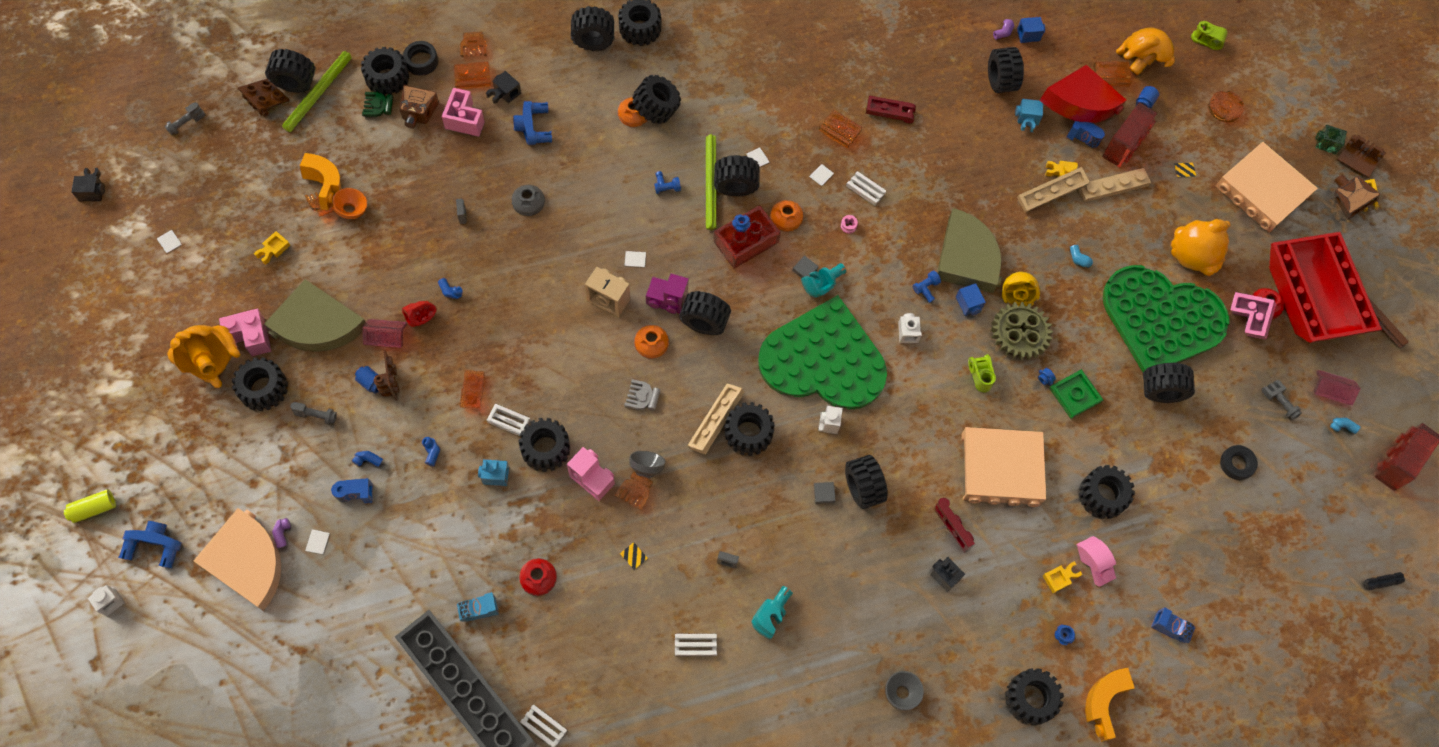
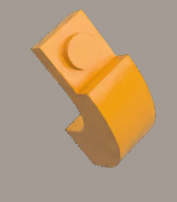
(324, 171)
(1099, 698)

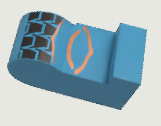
(478, 608)

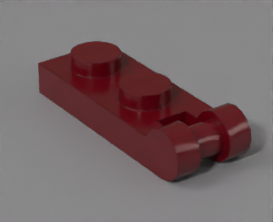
(891, 109)
(954, 524)

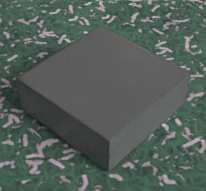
(461, 211)
(805, 267)
(824, 492)
(727, 559)

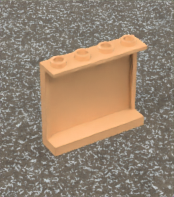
(1266, 187)
(1004, 466)

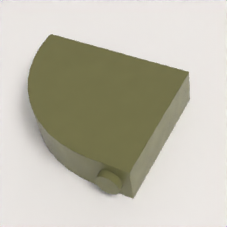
(969, 253)
(314, 321)

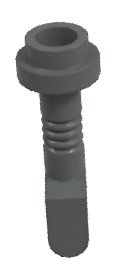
(194, 112)
(1275, 390)
(302, 411)

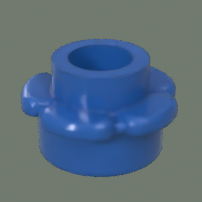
(741, 227)
(1046, 377)
(1070, 634)

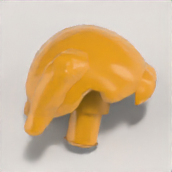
(1148, 46)
(1201, 245)
(203, 352)

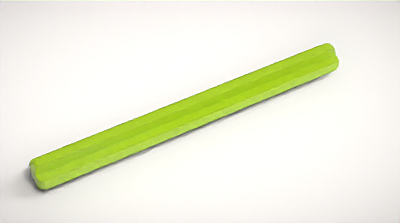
(316, 91)
(711, 219)

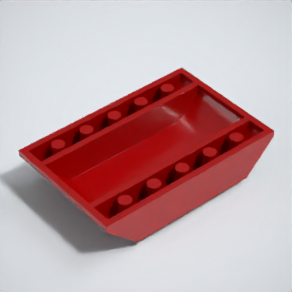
(1321, 288)

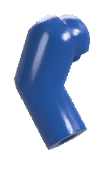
(451, 292)
(433, 450)
(364, 456)

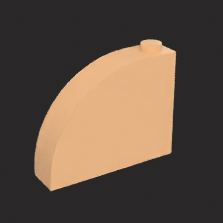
(244, 558)

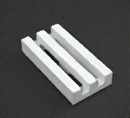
(868, 186)
(490, 420)
(713, 644)
(529, 715)

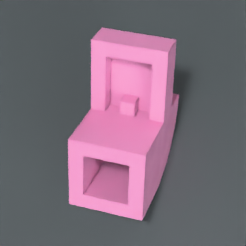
(1098, 558)

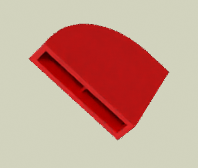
(1083, 97)

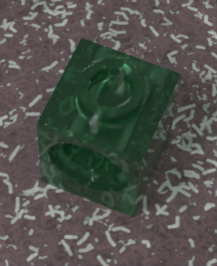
(1330, 139)

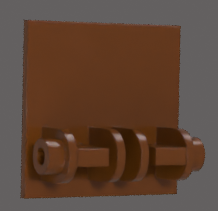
(263, 95)
(1361, 156)
(386, 382)

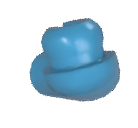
(1079, 258)
(1345, 423)

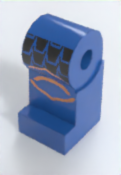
(1087, 133)
(353, 489)
(1173, 626)

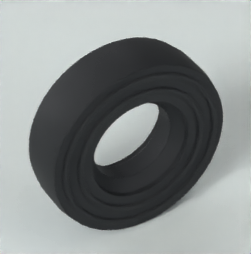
(1228, 467)

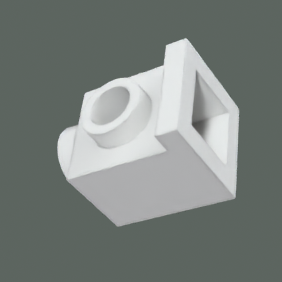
(906, 333)
(830, 420)
(102, 597)

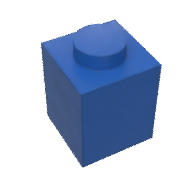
(1030, 29)
(970, 300)

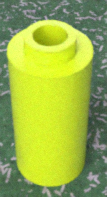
(90, 506)

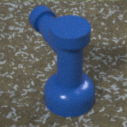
(662, 186)
(934, 279)

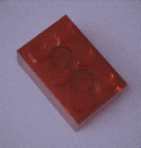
(1130, 135)
(743, 246)
(1407, 456)

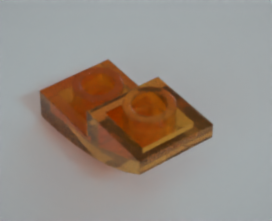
(472, 389)

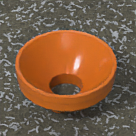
(630, 117)
(349, 197)
(786, 222)
(651, 349)

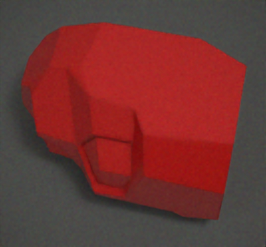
(419, 313)

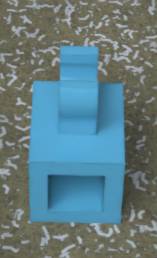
(1029, 113)
(494, 472)

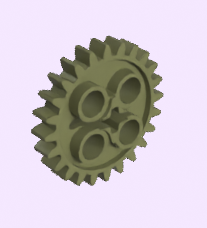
(1021, 331)

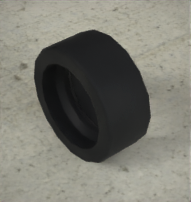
(420, 47)

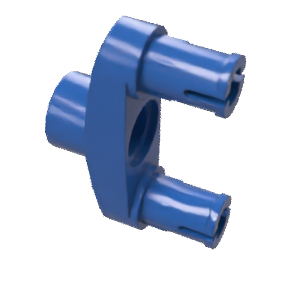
(525, 123)
(153, 534)

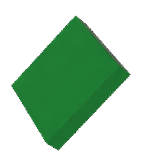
(1076, 394)

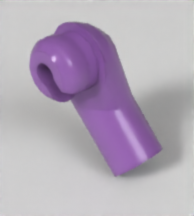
(1005, 31)
(278, 531)

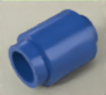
(1148, 96)
(365, 378)

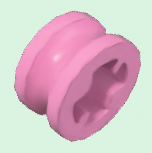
(849, 229)

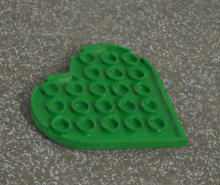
(1163, 319)
(824, 355)

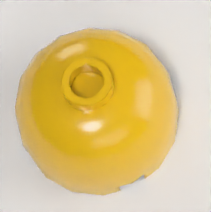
(1021, 288)

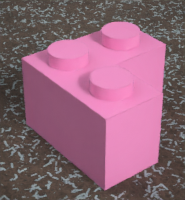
(460, 115)
(1258, 310)
(248, 328)
(586, 472)

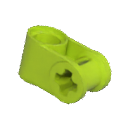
(1211, 35)
(981, 369)

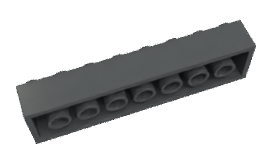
(461, 685)

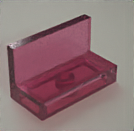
(383, 333)
(1336, 388)

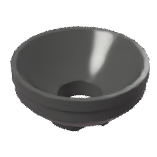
(528, 206)
(646, 463)
(911, 683)

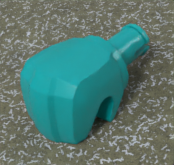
(822, 281)
(761, 620)

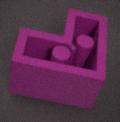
(668, 294)

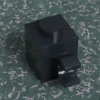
(504, 87)
(88, 186)
(947, 573)

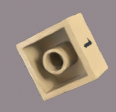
(607, 291)

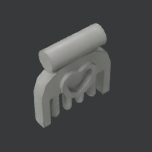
(645, 396)

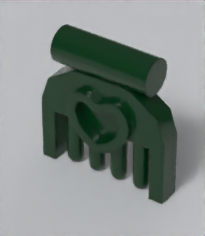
(378, 104)

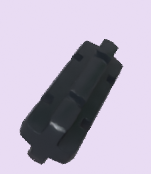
(1384, 581)

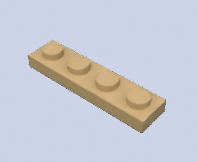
(1115, 185)
(1053, 189)
(715, 419)

